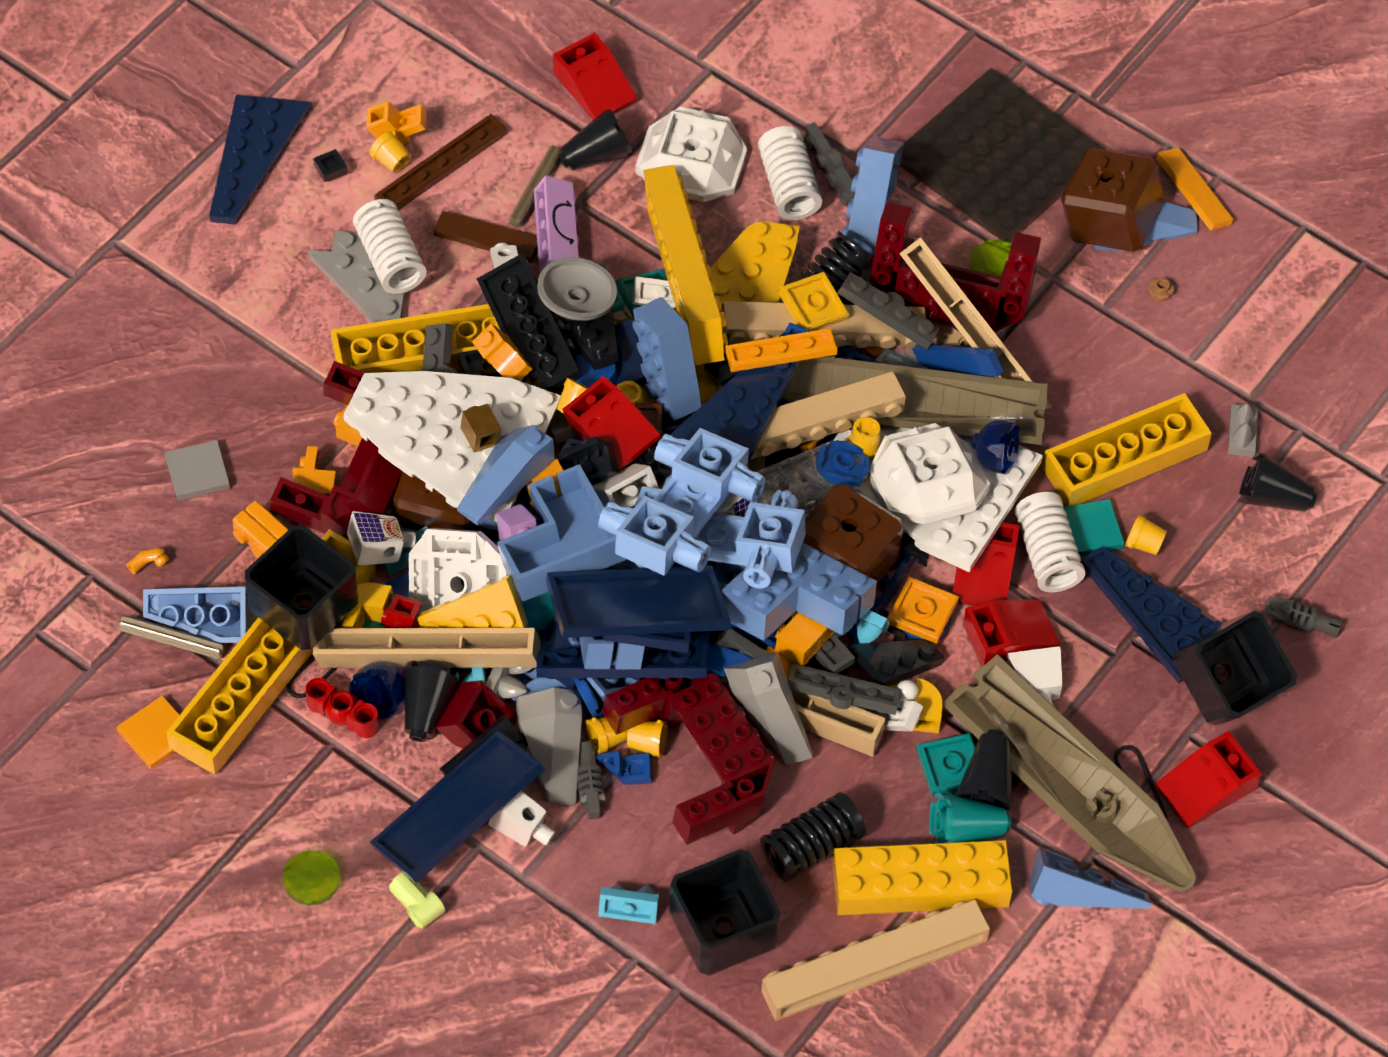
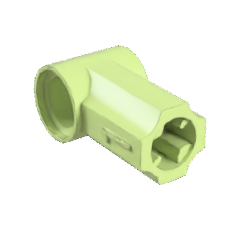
(421, 905)

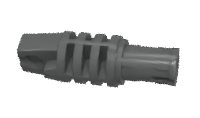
(1301, 616)
(590, 780)

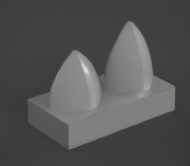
(1242, 430)
(504, 682)

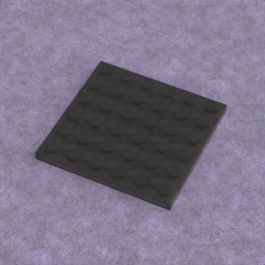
(996, 155)

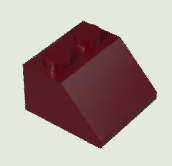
(471, 713)

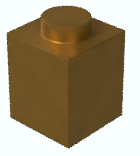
(480, 427)

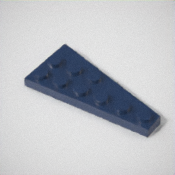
(252, 147)
(742, 406)
(1155, 613)
(655, 663)

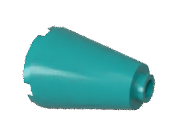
(966, 820)

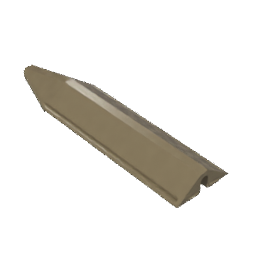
(934, 396)
(1072, 774)

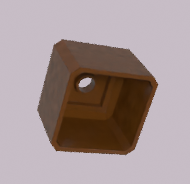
(1112, 199)
(422, 508)
(868, 549)

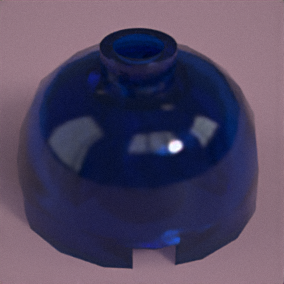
(997, 444)
(380, 686)

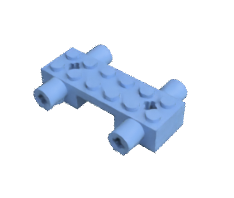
(665, 527)
(761, 541)

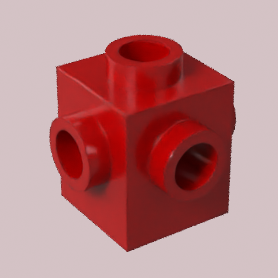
(402, 613)

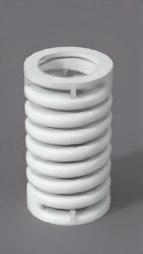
(789, 173)
(389, 246)
(1049, 542)

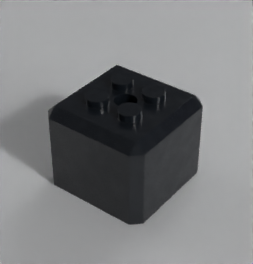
(296, 570)
(1253, 662)
(729, 892)

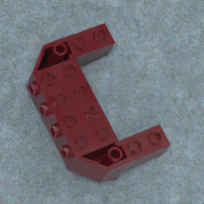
(996, 298)
(366, 485)
(721, 734)

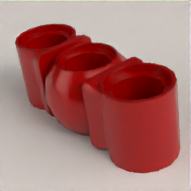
(351, 716)

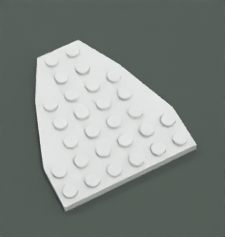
(419, 419)
(965, 536)

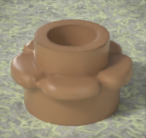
(1160, 294)

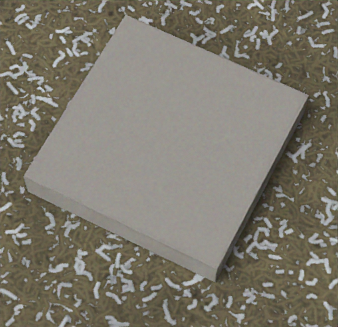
(197, 470)

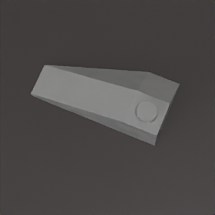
(768, 700)
(553, 734)

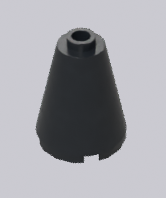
(596, 143)
(1275, 486)
(426, 697)
(989, 772)

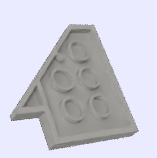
(355, 277)

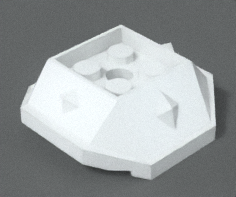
(700, 147)
(927, 475)
(446, 557)

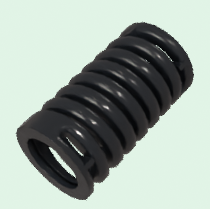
(838, 262)
(813, 836)

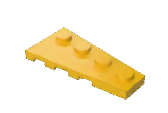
(489, 607)

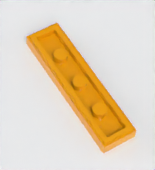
(1194, 189)
(781, 350)

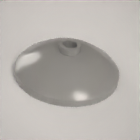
(577, 288)

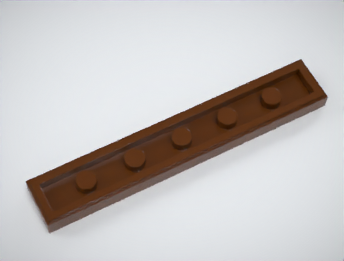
(443, 162)

